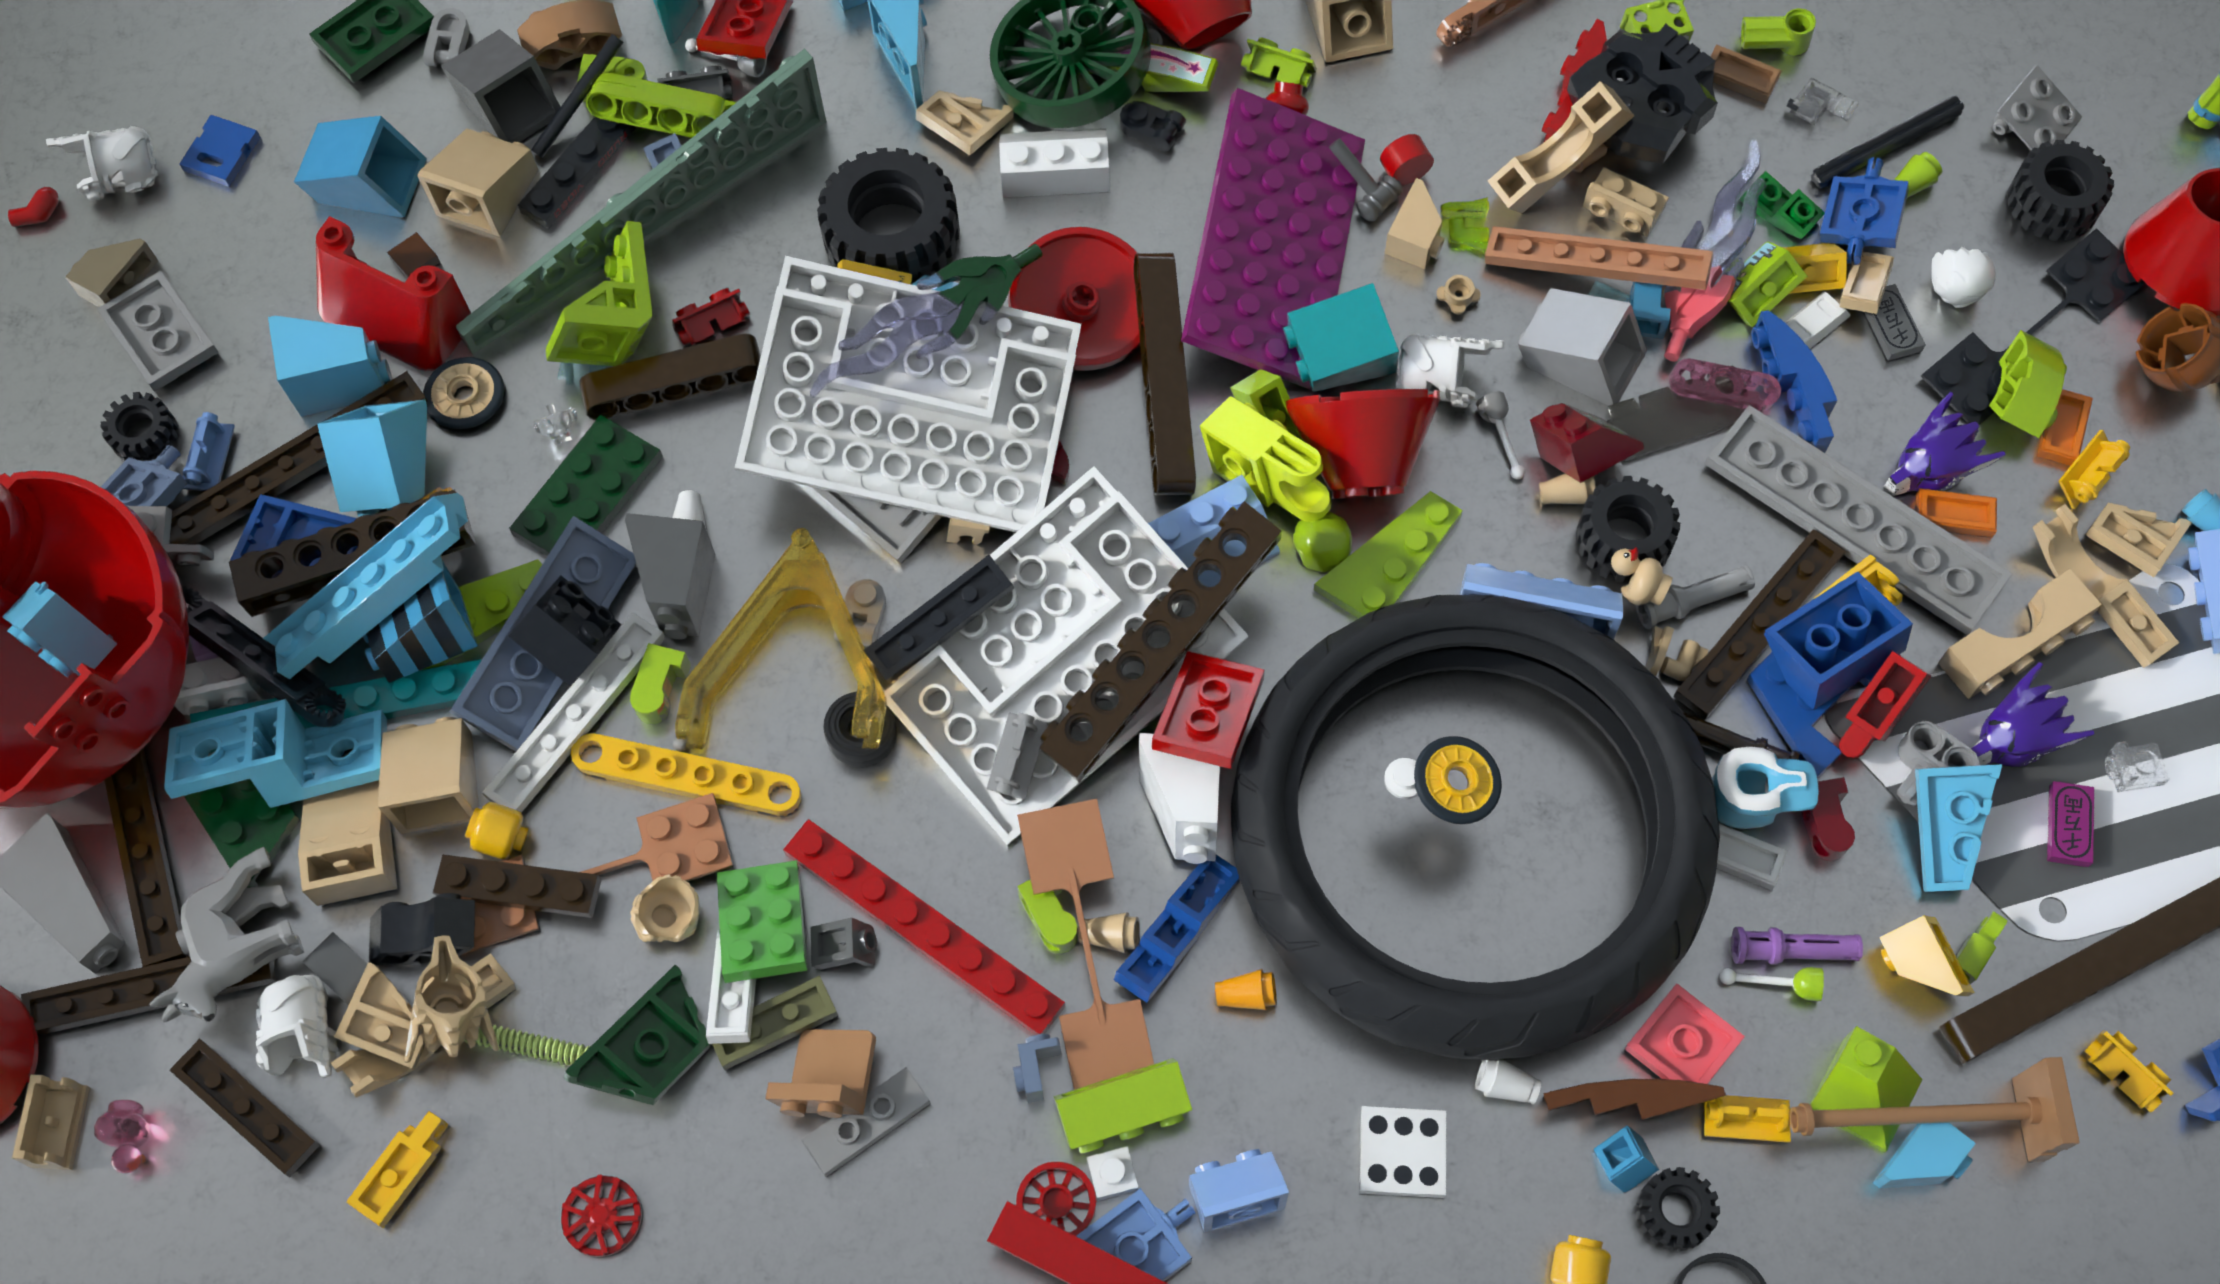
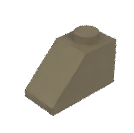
(111, 270)

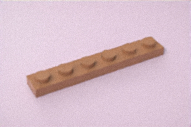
(1599, 257)

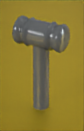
(1379, 194)

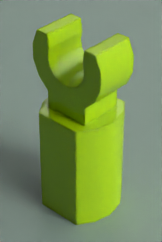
(1980, 946)

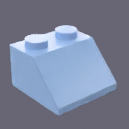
(1238, 1190)

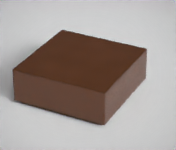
(412, 255)

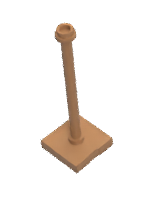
(2040, 1105)

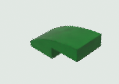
(1788, 212)

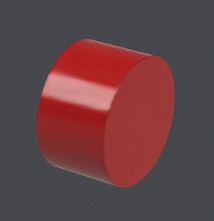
(1407, 159)

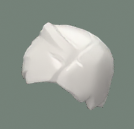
(1962, 276)

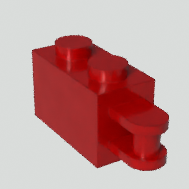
(1882, 704)

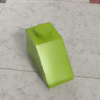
(1268, 396)

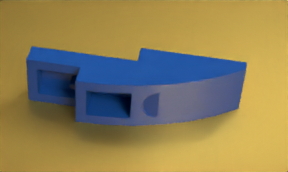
(1799, 375)

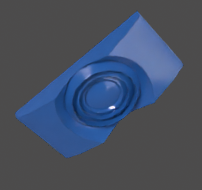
(280, 520)

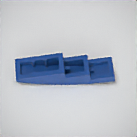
(1177, 927)

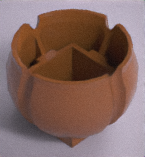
(2171, 337)

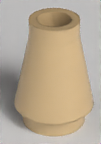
(1566, 490)
(1113, 932)

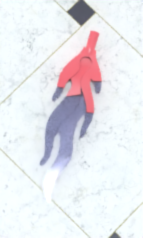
(1726, 239)

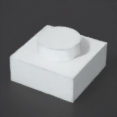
(1112, 1173)

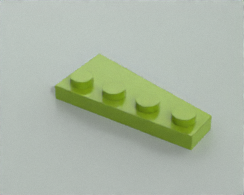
(1392, 559)
(493, 600)

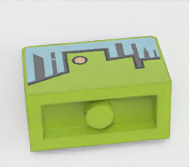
(1765, 281)

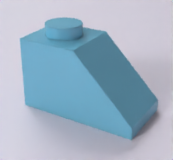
(1927, 1157)

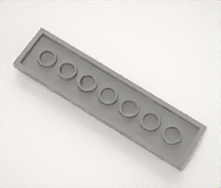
(1858, 518)

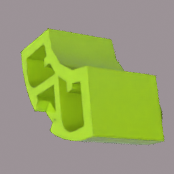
(2029, 384)

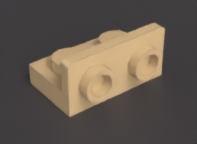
(1625, 202)

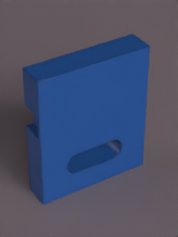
(222, 143)

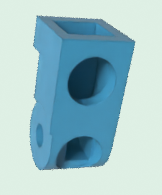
(1646, 304)

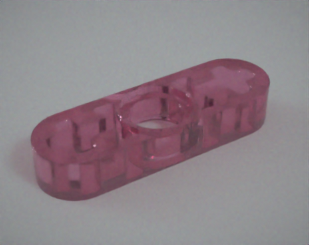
(1699, 369)

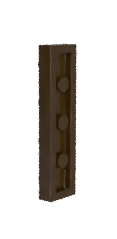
(518, 885)
(244, 1108)

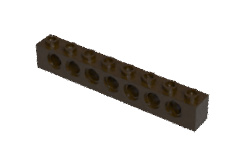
(1259, 538)

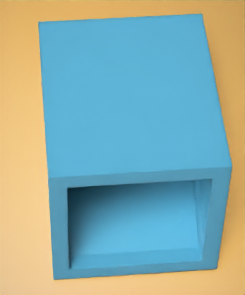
(325, 363)
(377, 455)

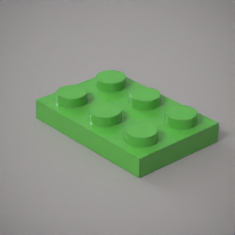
(761, 921)

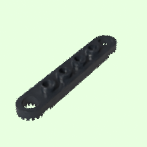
(257, 661)

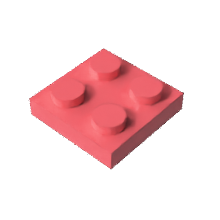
(1684, 1039)

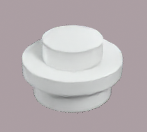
(1400, 778)

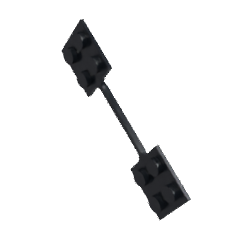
(2090, 274)

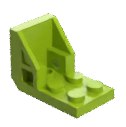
(611, 317)

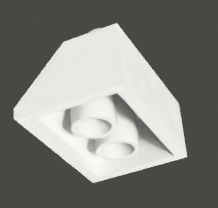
(1054, 163)

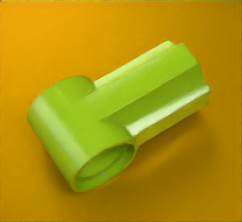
(1788, 32)

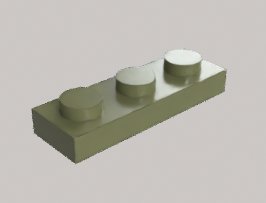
(780, 1021)

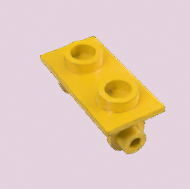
(2088, 471)
(2143, 1082)
(1748, 1118)

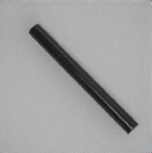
(577, 96)

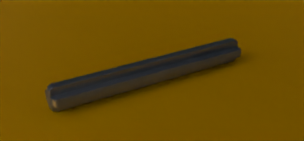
(1888, 141)

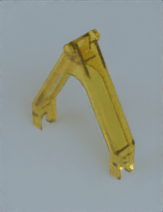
(794, 582)

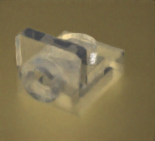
(2135, 766)

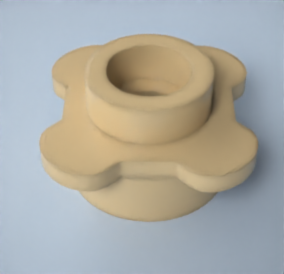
(1462, 285)

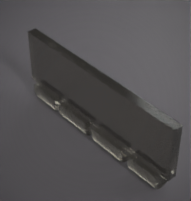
(1672, 420)

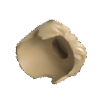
(666, 910)

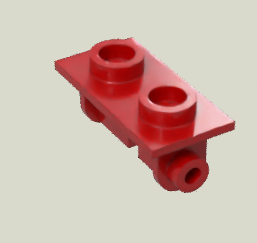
(696, 320)

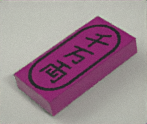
(2070, 824)

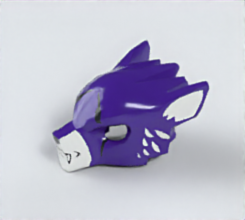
(1940, 451)
(2026, 726)

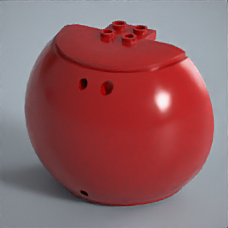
(113, 570)

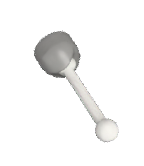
(751, 67)
(1493, 409)

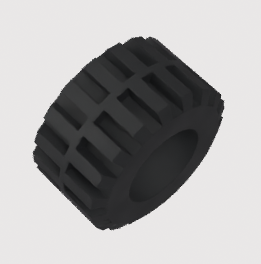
(2071, 169)
(1633, 502)

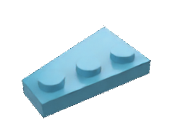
(1951, 822)

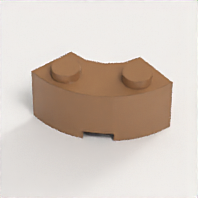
(568, 31)

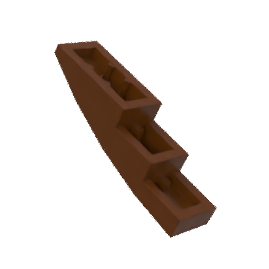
(1650, 1095)

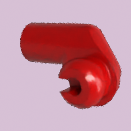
(38, 209)

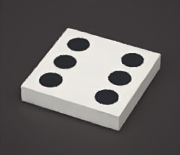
(1402, 1152)

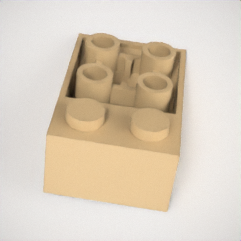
(345, 846)

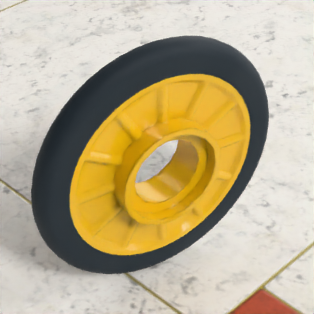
(1437, 793)

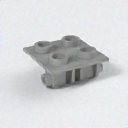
(2036, 112)

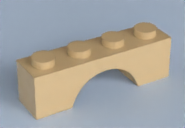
(1589, 125)
(1983, 658)

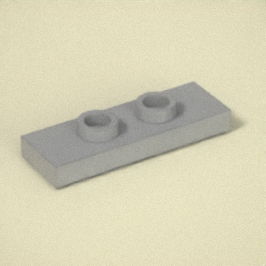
(851, 1134)

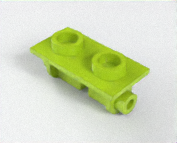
(1267, 55)

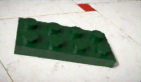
(588, 484)

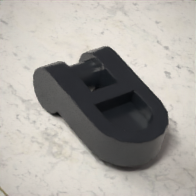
(1140, 119)

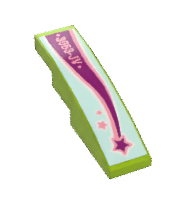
(1176, 70)

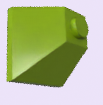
(1867, 1075)

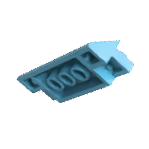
(370, 587)

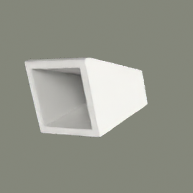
(1182, 799)

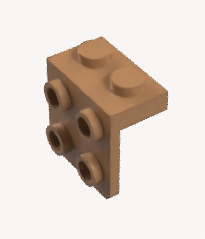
(828, 1074)

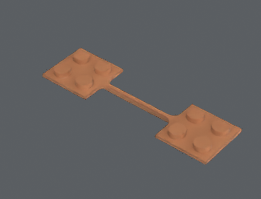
(675, 841)
(1065, 852)

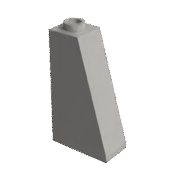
(58, 892)

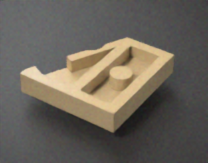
(379, 1019)

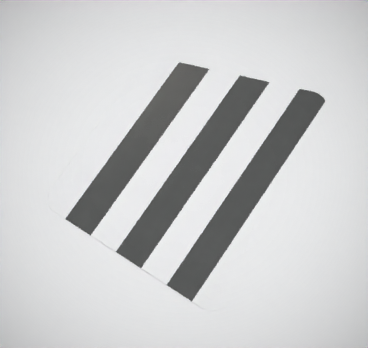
(2146, 840)

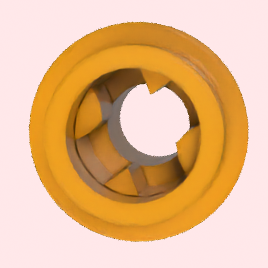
(1247, 991)

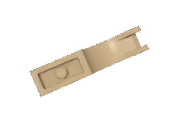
(2121, 603)
(373, 1071)

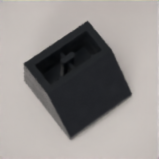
(565, 630)

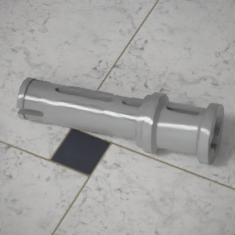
(1682, 599)

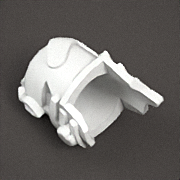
(112, 159)
(1440, 363)
(294, 1025)

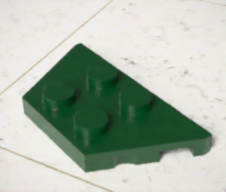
(242, 821)
(646, 1045)

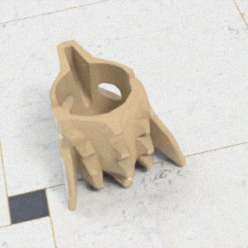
(448, 1004)

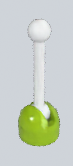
(1806, 983)

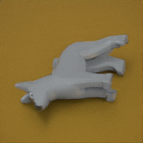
(216, 943)

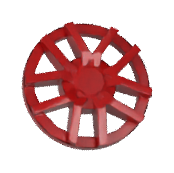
(601, 1216)

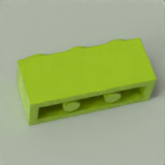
(1123, 1105)

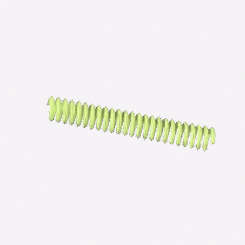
(524, 1040)

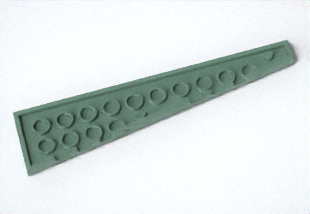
(723, 152)

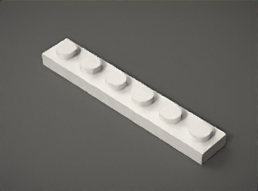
(573, 715)

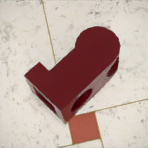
(1825, 824)

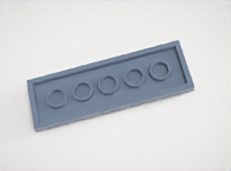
(510, 684)

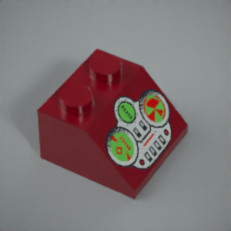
(1580, 441)

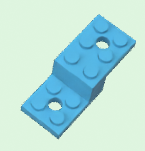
(275, 753)

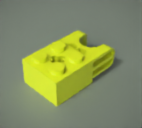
(1268, 457)

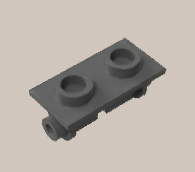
(710, 81)

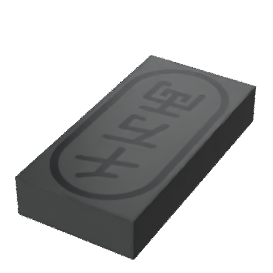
(1895, 326)

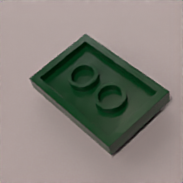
(370, 33)

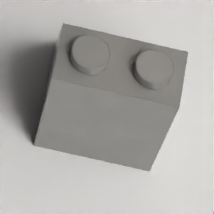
(1584, 343)

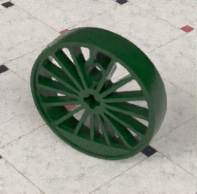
(1067, 54)

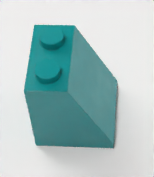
(1342, 339)

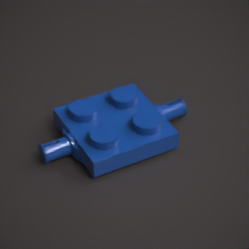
(1864, 211)

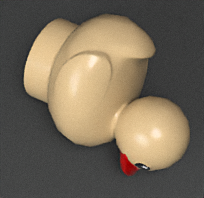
(1647, 579)

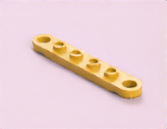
(685, 774)

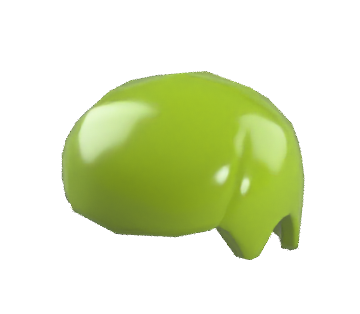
(1323, 542)

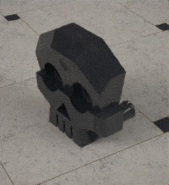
(1657, 74)

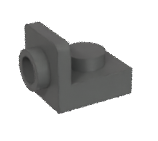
(842, 944)

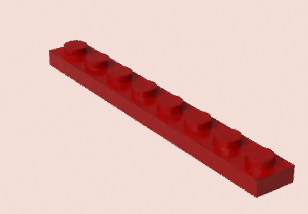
(924, 928)

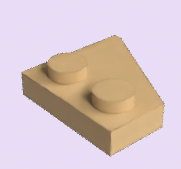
(962, 119)
(2137, 536)

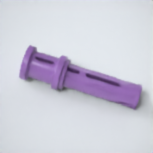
(1777, 946)

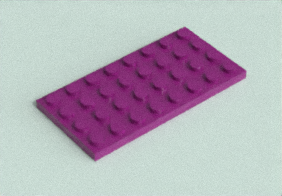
(1270, 233)

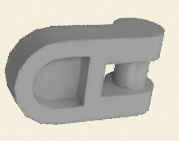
(447, 28)
(866, 602)

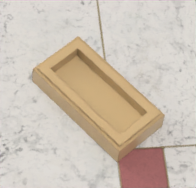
(1867, 283)

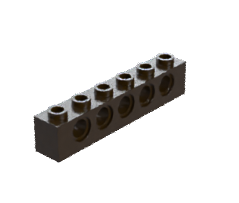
(298, 581)

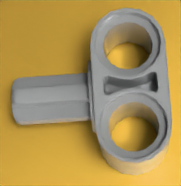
(1942, 749)

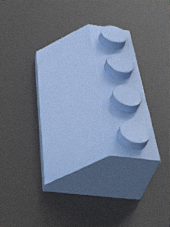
(1194, 521)
(1591, 605)

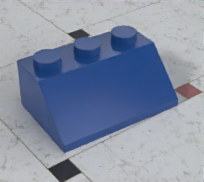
(1837, 639)

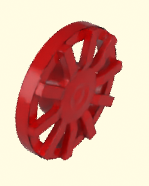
(1056, 1199)

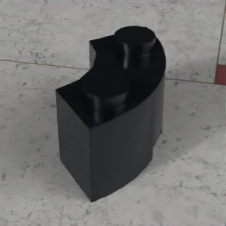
(406, 932)

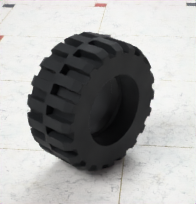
(886, 180)

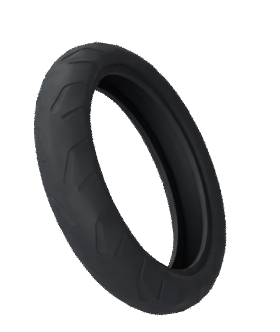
(1446, 1013)

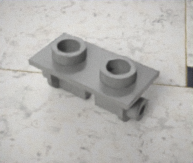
(1016, 755)

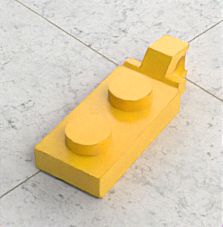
(398, 1170)

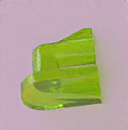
(1457, 212)

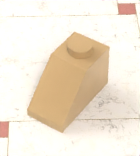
(1416, 229)

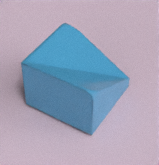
(1626, 1159)

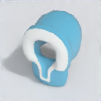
(1741, 787)

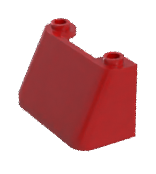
(406, 319)

